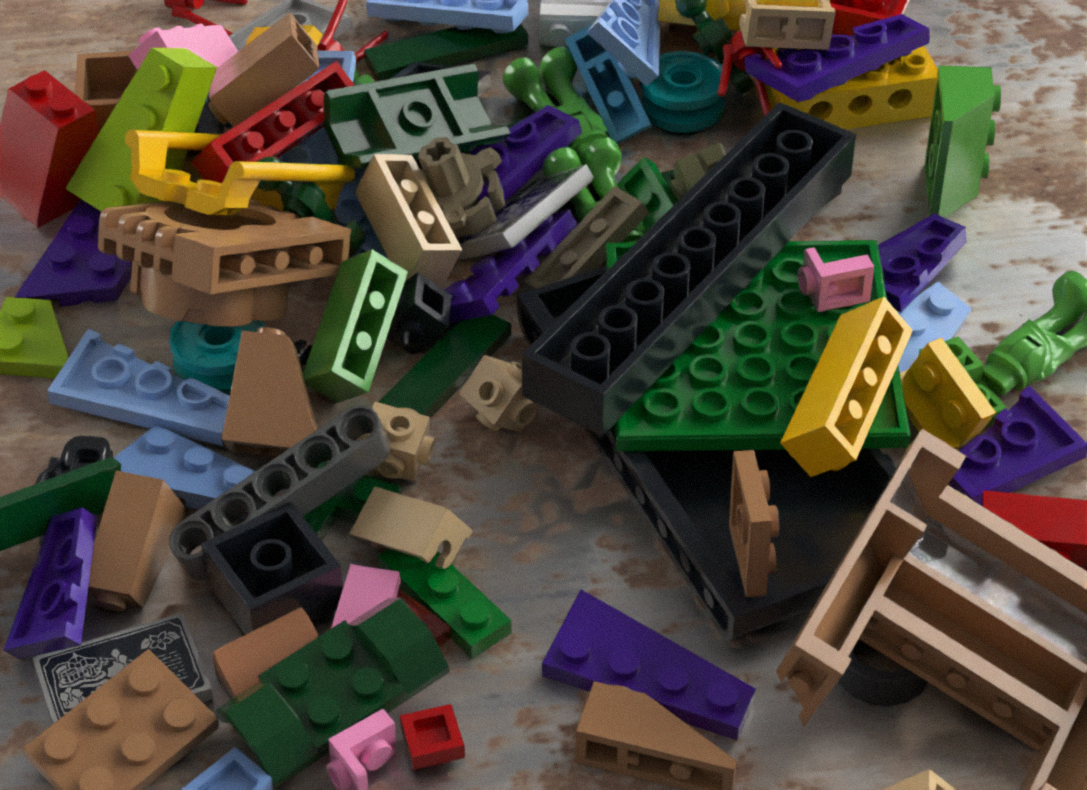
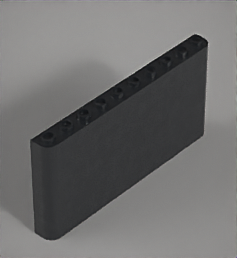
(689, 499)

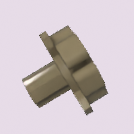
(458, 181)

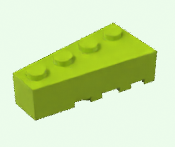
(161, 97)

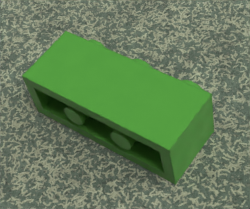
(354, 326)

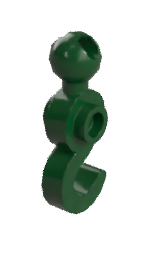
(712, 37)
(308, 200)

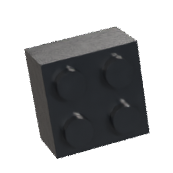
(272, 569)

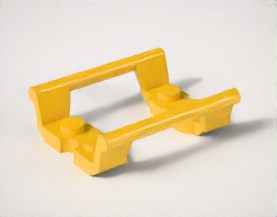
(240, 182)

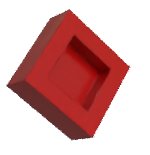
(432, 736)

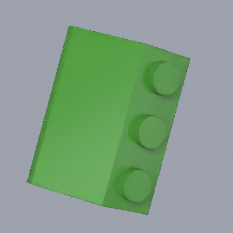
(959, 136)

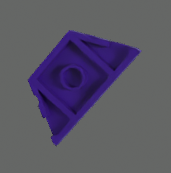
(74, 266)

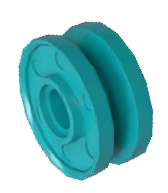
(684, 93)
(207, 352)

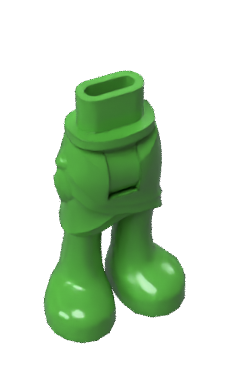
(556, 77)
(603, 161)
(1035, 348)

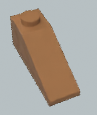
(644, 740)

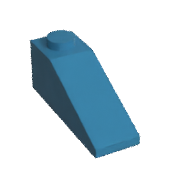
(609, 88)

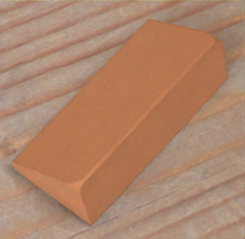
(254, 653)

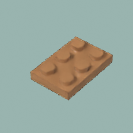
(123, 731)

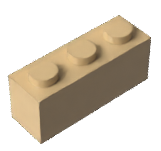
(407, 217)

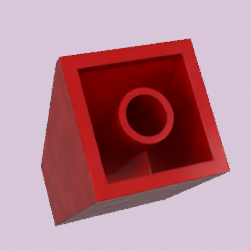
(42, 145)

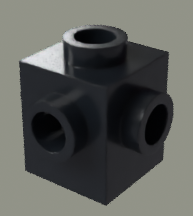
(420, 314)

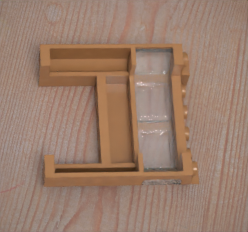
(961, 608)

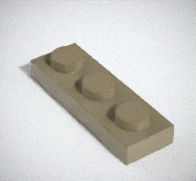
(586, 244)

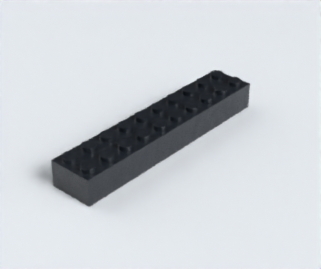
(686, 269)

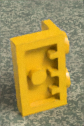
(944, 397)

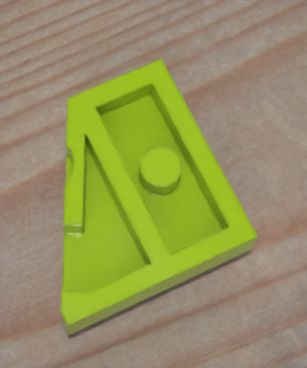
(30, 339)

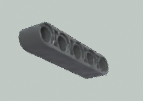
(290, 471)

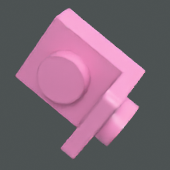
(835, 282)
(361, 749)

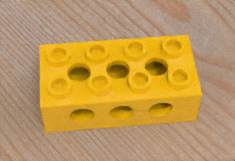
(889, 94)

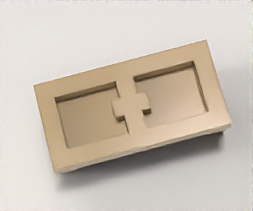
(787, 25)
(410, 527)

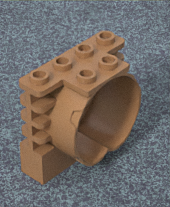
(219, 265)

